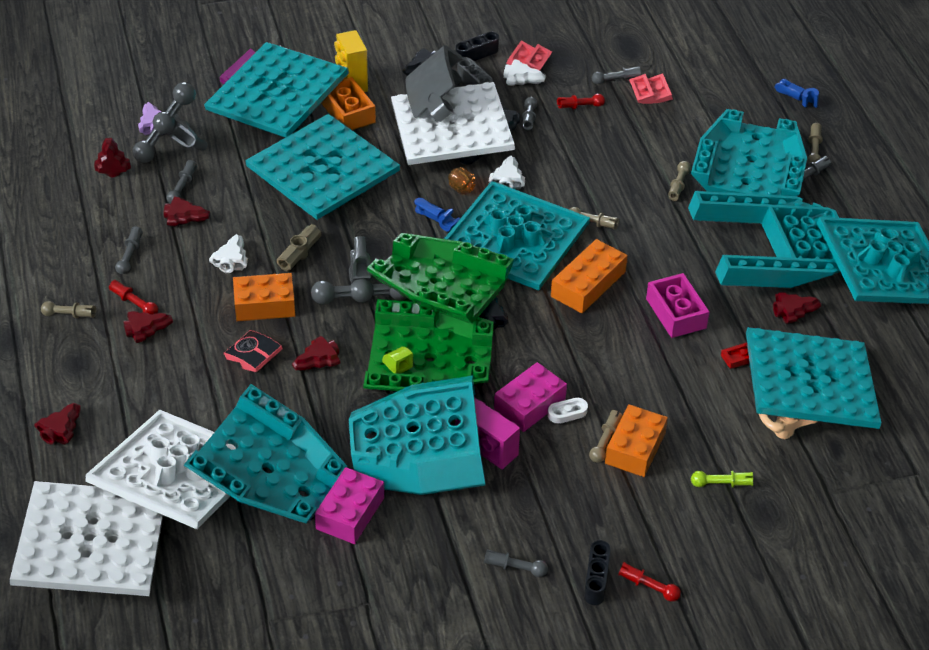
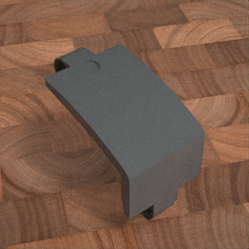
(431, 82)

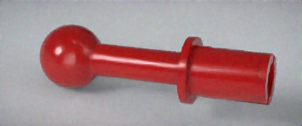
(573, 101)
(126, 293)
(670, 592)

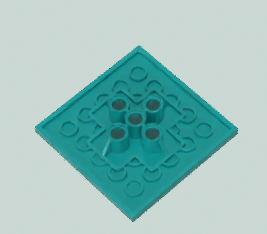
(276, 89)
(322, 166)
(522, 229)
(880, 258)
(812, 378)

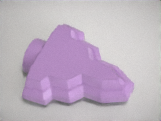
(146, 123)

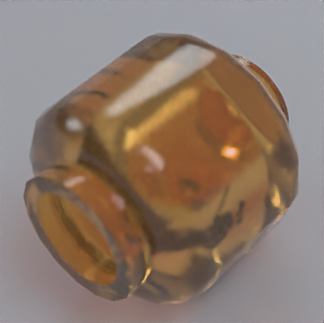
(461, 180)

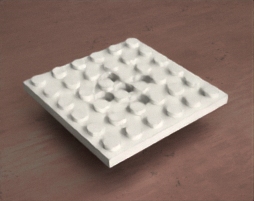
(471, 130)
(152, 470)
(86, 541)

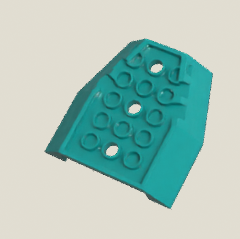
(729, 146)
(271, 438)
(435, 455)

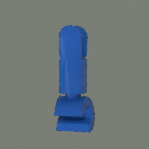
(798, 93)
(436, 213)

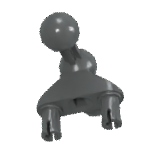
(171, 124)
(361, 288)

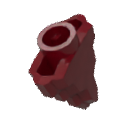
(111, 160)
(183, 212)
(793, 306)
(145, 325)
(318, 355)
(59, 425)

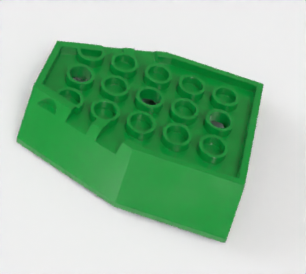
(443, 274)
(427, 336)

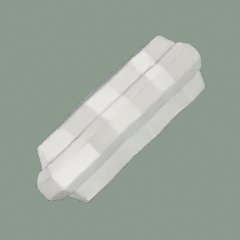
(521, 73)
(508, 174)
(230, 256)

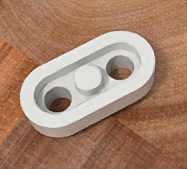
(566, 410)

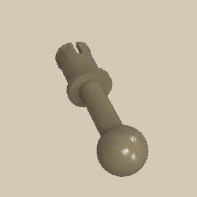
(815, 139)
(677, 185)
(601, 219)
(49, 308)
(598, 454)

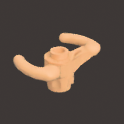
(784, 426)

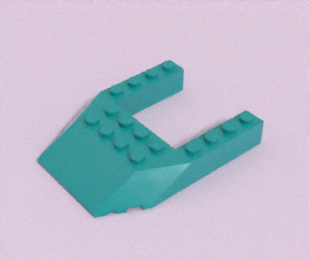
(791, 230)

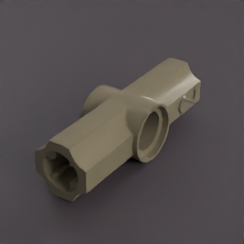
(298, 247)

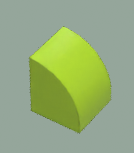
(399, 360)

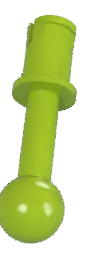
(700, 479)

